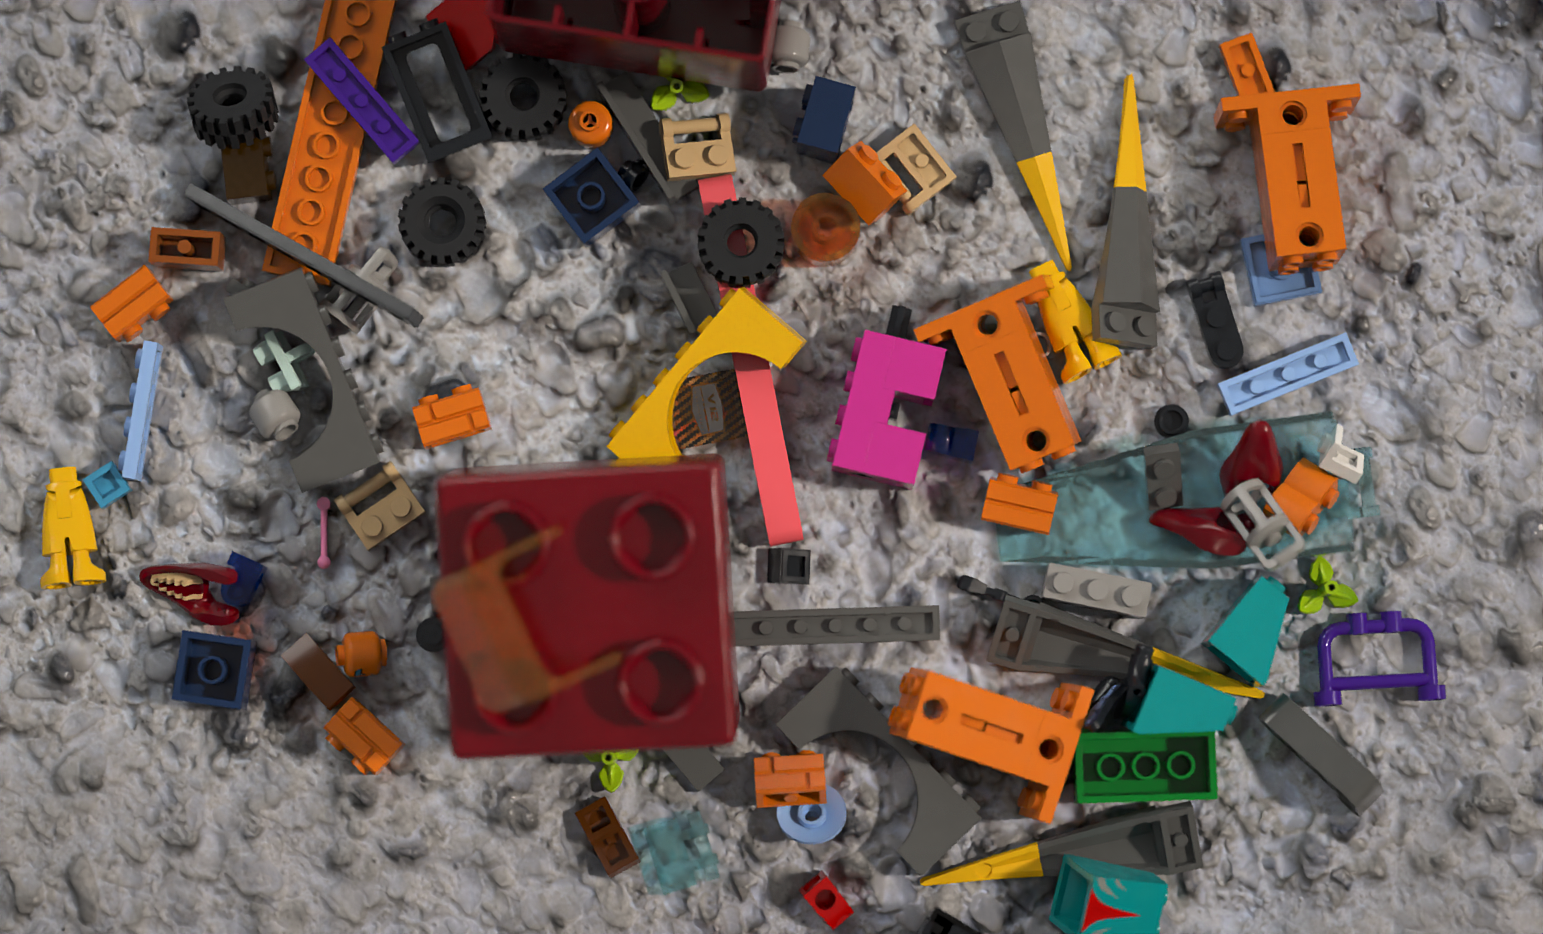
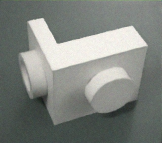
(1339, 459)

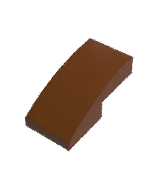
(318, 671)
(607, 837)

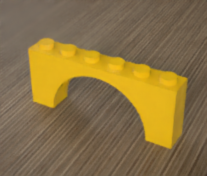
(741, 327)

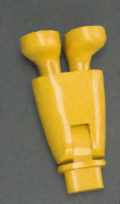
(1069, 323)
(68, 532)

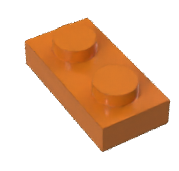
(1245, 66)

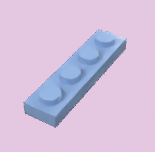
(1287, 374)
(138, 425)

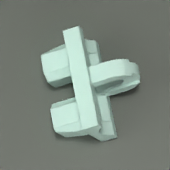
(277, 348)

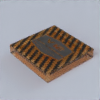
(709, 410)

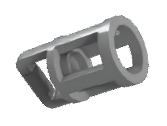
(336, 304)
(1267, 531)

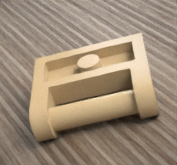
(698, 158)
(921, 163)
(386, 515)

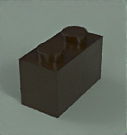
(248, 172)

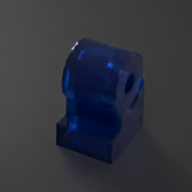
(951, 442)
(249, 578)

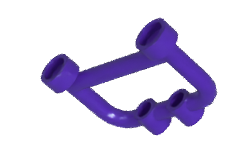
(1390, 622)

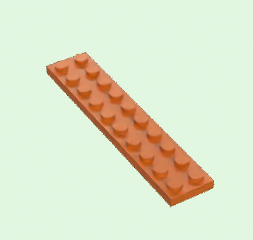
(328, 139)

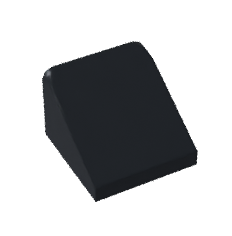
(788, 566)

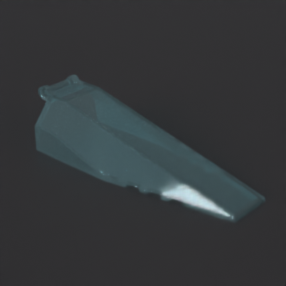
(1105, 510)

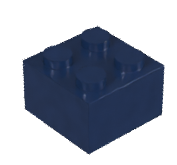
(825, 119)
(591, 197)
(214, 670)

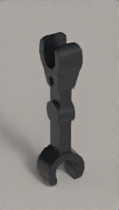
(977, 587)

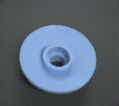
(829, 820)

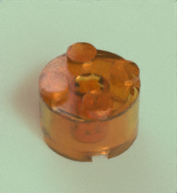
(834, 212)

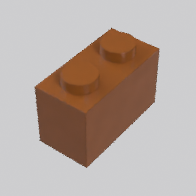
(187, 249)

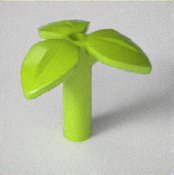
(665, 96)
(1338, 594)
(611, 773)

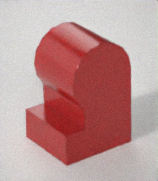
(826, 900)

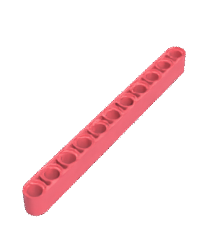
(759, 403)

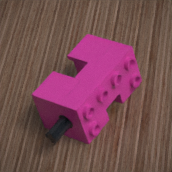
(885, 370)

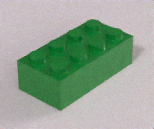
(1144, 767)

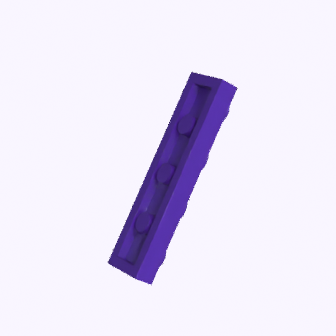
(362, 101)

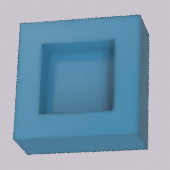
(107, 485)

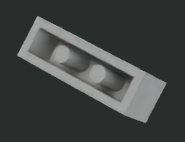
(1096, 590)

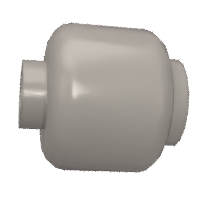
(790, 47)
(274, 414)

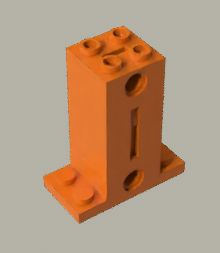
(1295, 170)
(1011, 373)
(996, 731)

